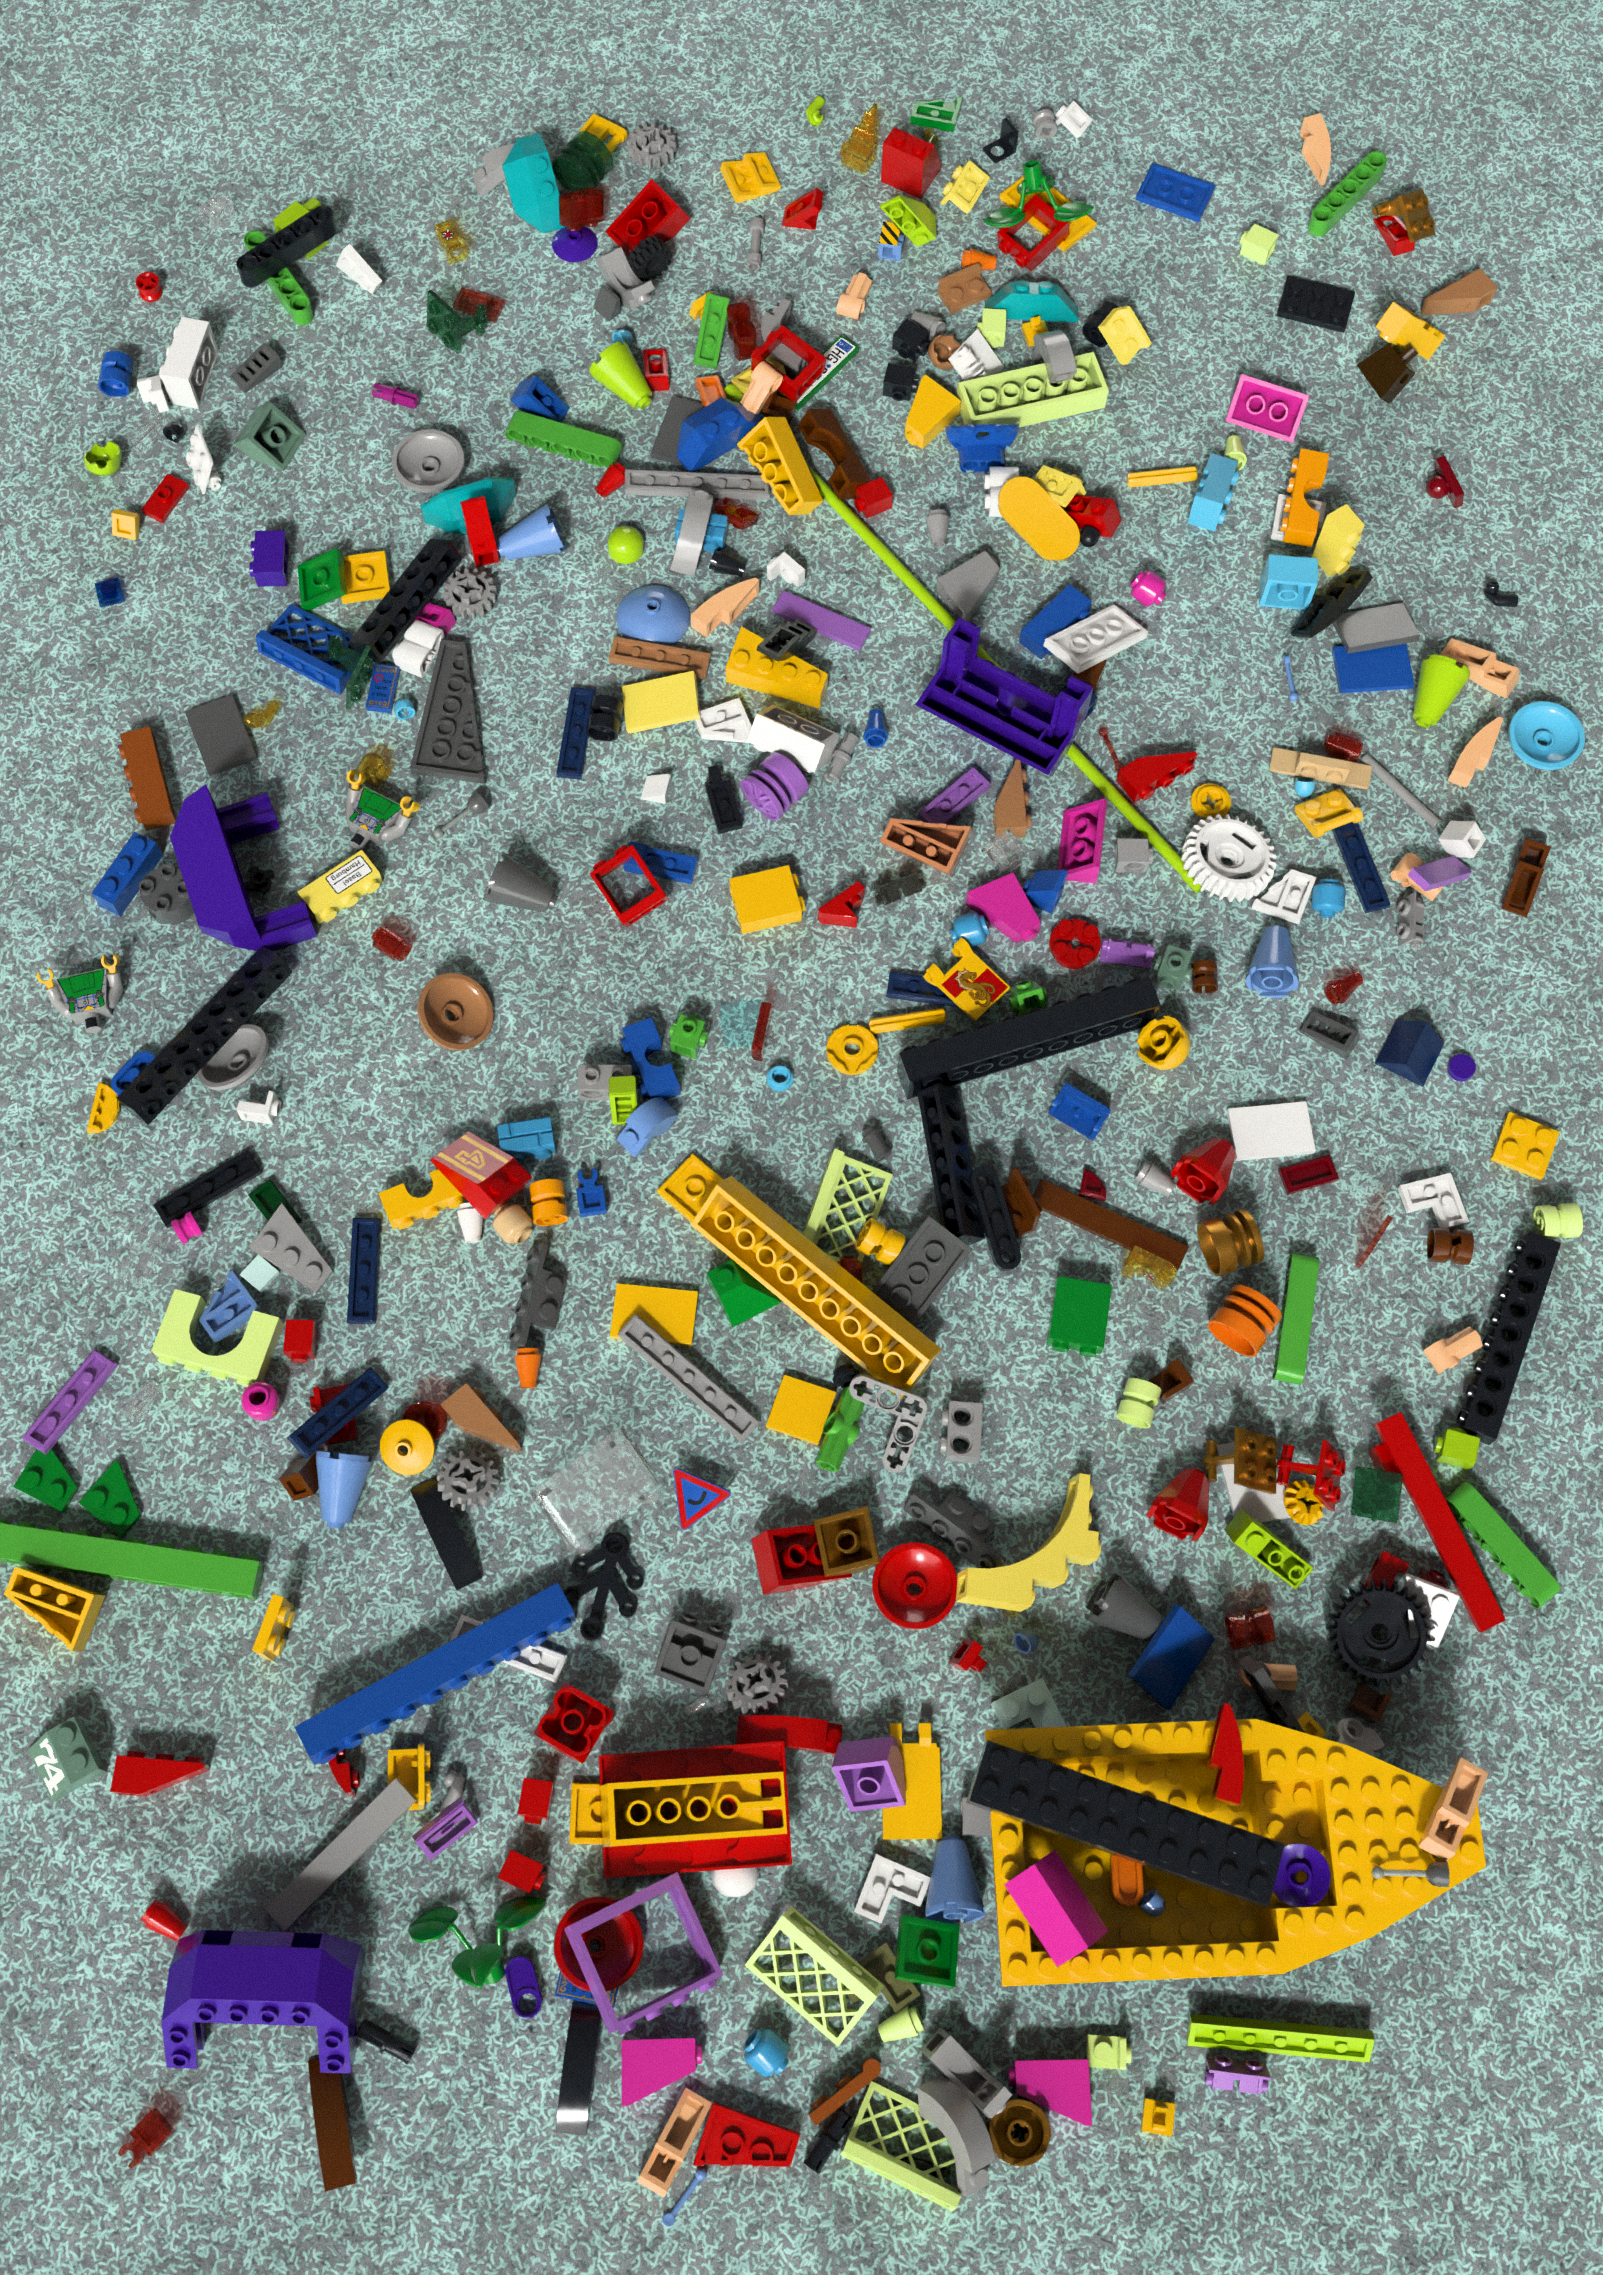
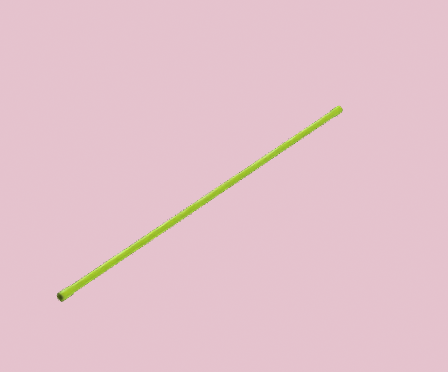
(1097, 778)

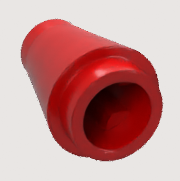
(611, 480)
(163, 1920)

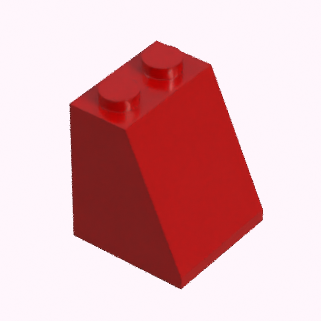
(909, 163)

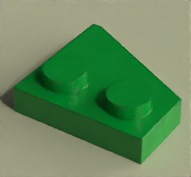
(936, 114)
(47, 1481)
(112, 1501)

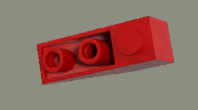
(1094, 512)
(479, 531)
(1149, 773)
(147, 1776)

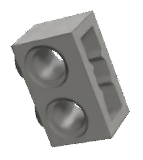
(594, 1080)
(968, 1432)

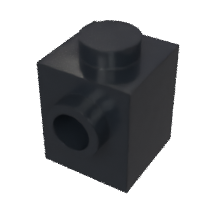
(911, 341)
(900, 382)

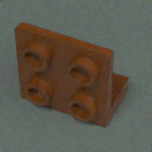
(1022, 1207)

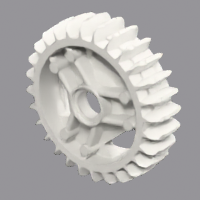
(1234, 841)

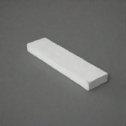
(534, 1660)

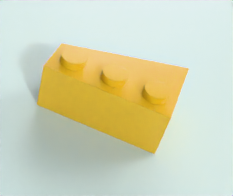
(1404, 327)
(57, 1604)

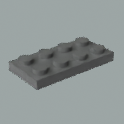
(922, 1270)

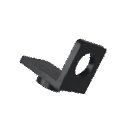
(1007, 141)

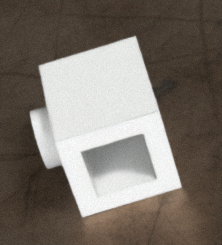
(1462, 839)

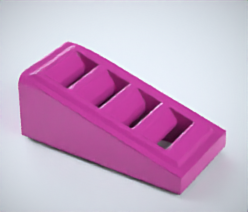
(444, 618)

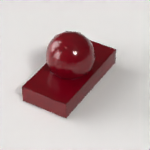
(1445, 483)

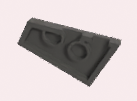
(1269, 1694)

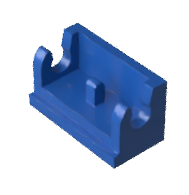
(1079, 1111)

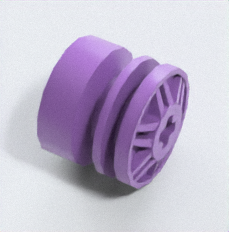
(774, 786)

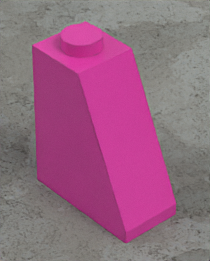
(1006, 908)
(655, 2064)
(1055, 2084)

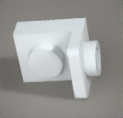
(1073, 118)
(153, 390)
(789, 569)
(258, 1111)

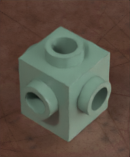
(1173, 967)

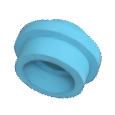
(779, 1071)

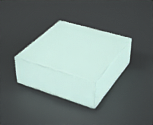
(259, 1273)

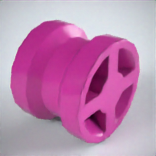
(186, 1227)

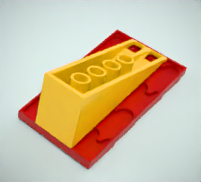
(694, 1809)

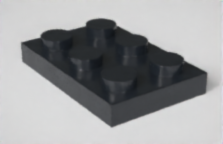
(1315, 304)

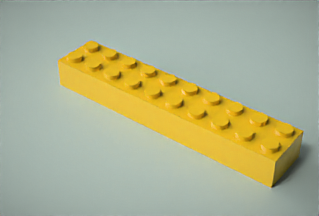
(815, 1285)

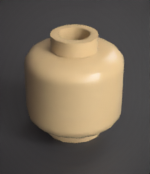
(512, 1224)

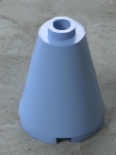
(533, 536)
(1273, 964)
(340, 1484)
(953, 1884)

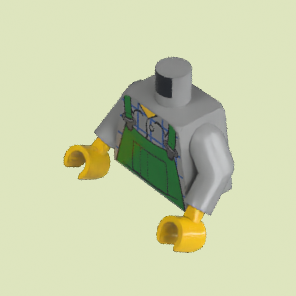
(375, 816)
(86, 995)

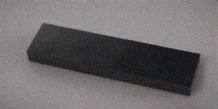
(208, 1188)

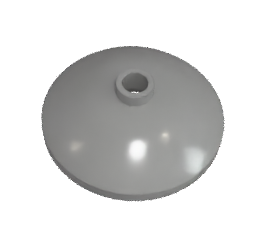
(426, 451)
(236, 1059)

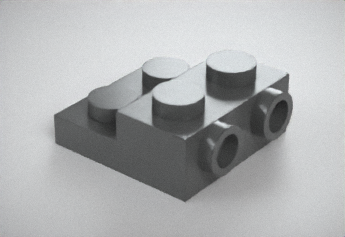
(691, 1653)

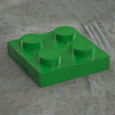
(322, 579)
(927, 1952)

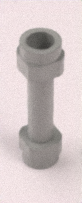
(756, 231)

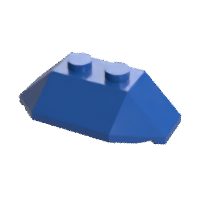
(713, 432)

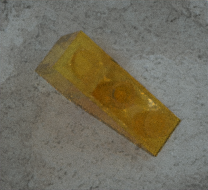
(860, 149)

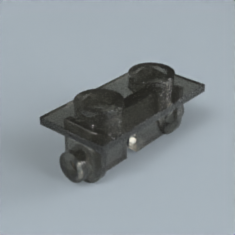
(888, 889)

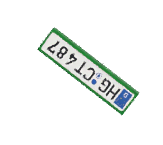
(837, 356)

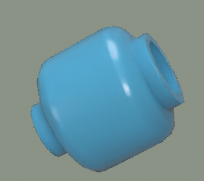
(1328, 897)
(971, 928)
(766, 2052)

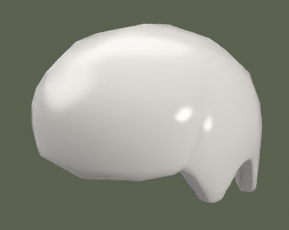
(735, 1881)

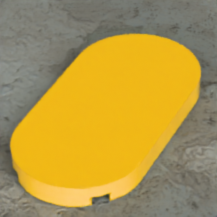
(1038, 519)

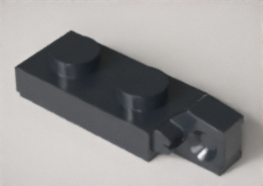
(722, 802)

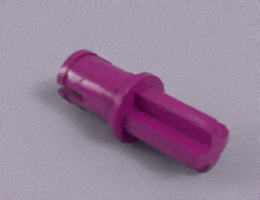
(395, 395)

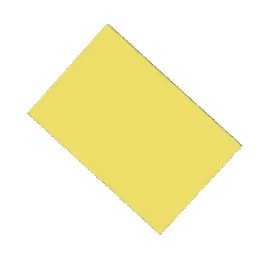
(661, 702)

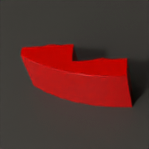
(345, 1774)

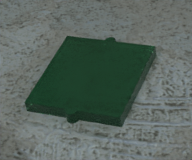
(1377, 1494)

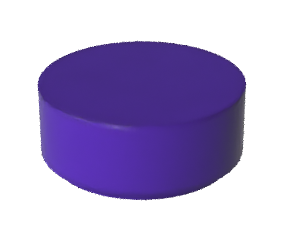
(1461, 1067)

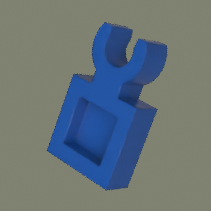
(591, 1197)

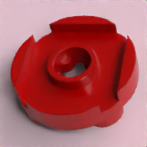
(1085, 934)

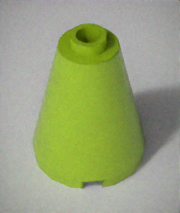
(622, 375)
(1437, 688)

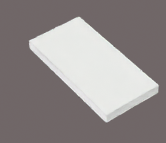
(1095, 638)

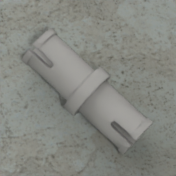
(841, 757)

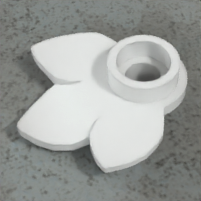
(1361, 1737)

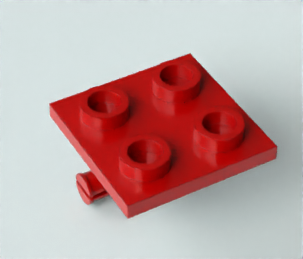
(1327, 1472)

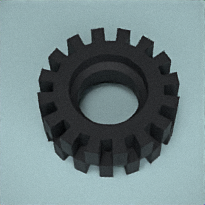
(649, 258)

